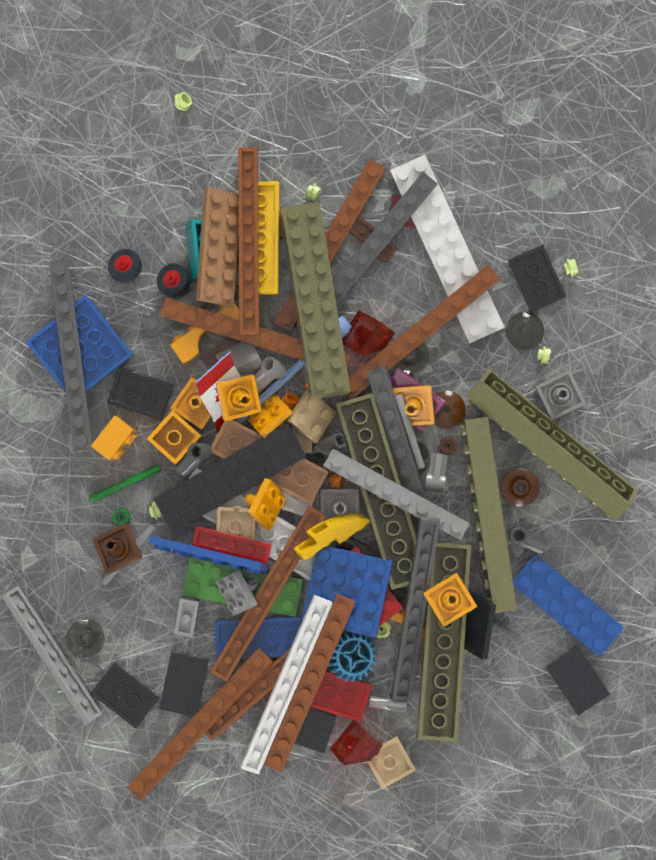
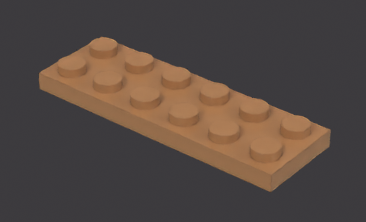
(218, 247)
(298, 480)

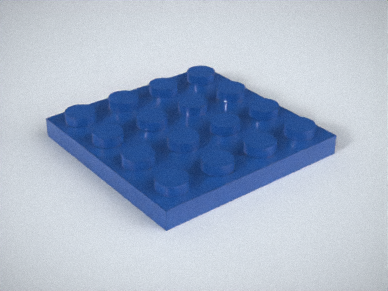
(99, 344)
(355, 577)

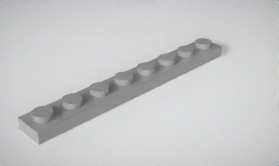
(394, 493)
(51, 655)

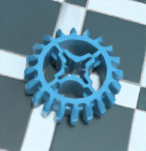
(354, 648)

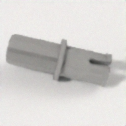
(387, 704)

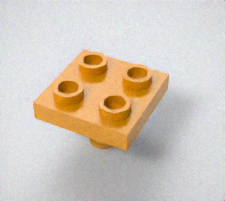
(238, 397)
(418, 404)
(191, 406)
(272, 416)
(266, 504)
(449, 599)

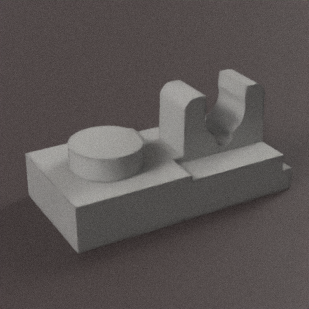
(186, 617)

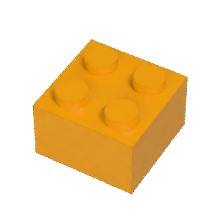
(174, 437)
(114, 439)

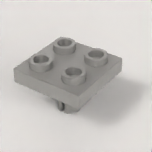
(560, 395)
(339, 502)
(237, 592)

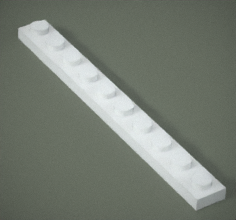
(286, 684)

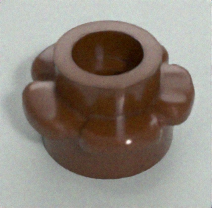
(453, 446)

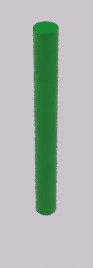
(125, 483)

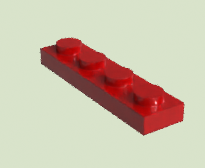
(232, 544)

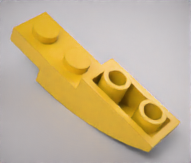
(335, 528)

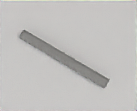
(409, 431)
(140, 540)

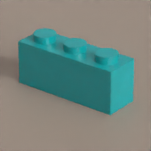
(193, 237)

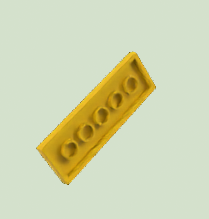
(269, 237)

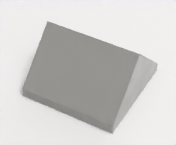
(244, 358)

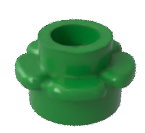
(116, 516)

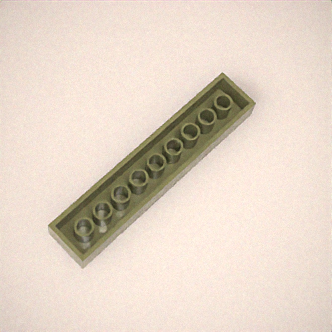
(314, 301)
(552, 444)
(369, 447)
(488, 513)
(442, 654)

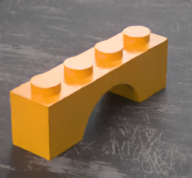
(188, 345)

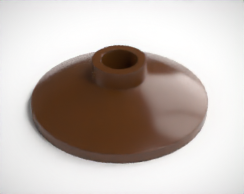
(457, 412)
(530, 487)

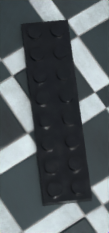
(230, 477)

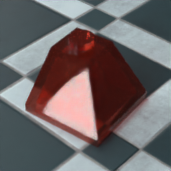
(367, 335)
(355, 745)

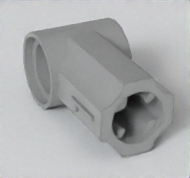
(270, 370)
(436, 476)

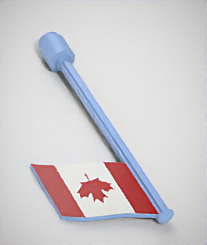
(225, 370)

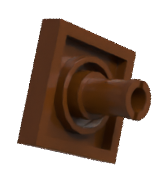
(117, 548)

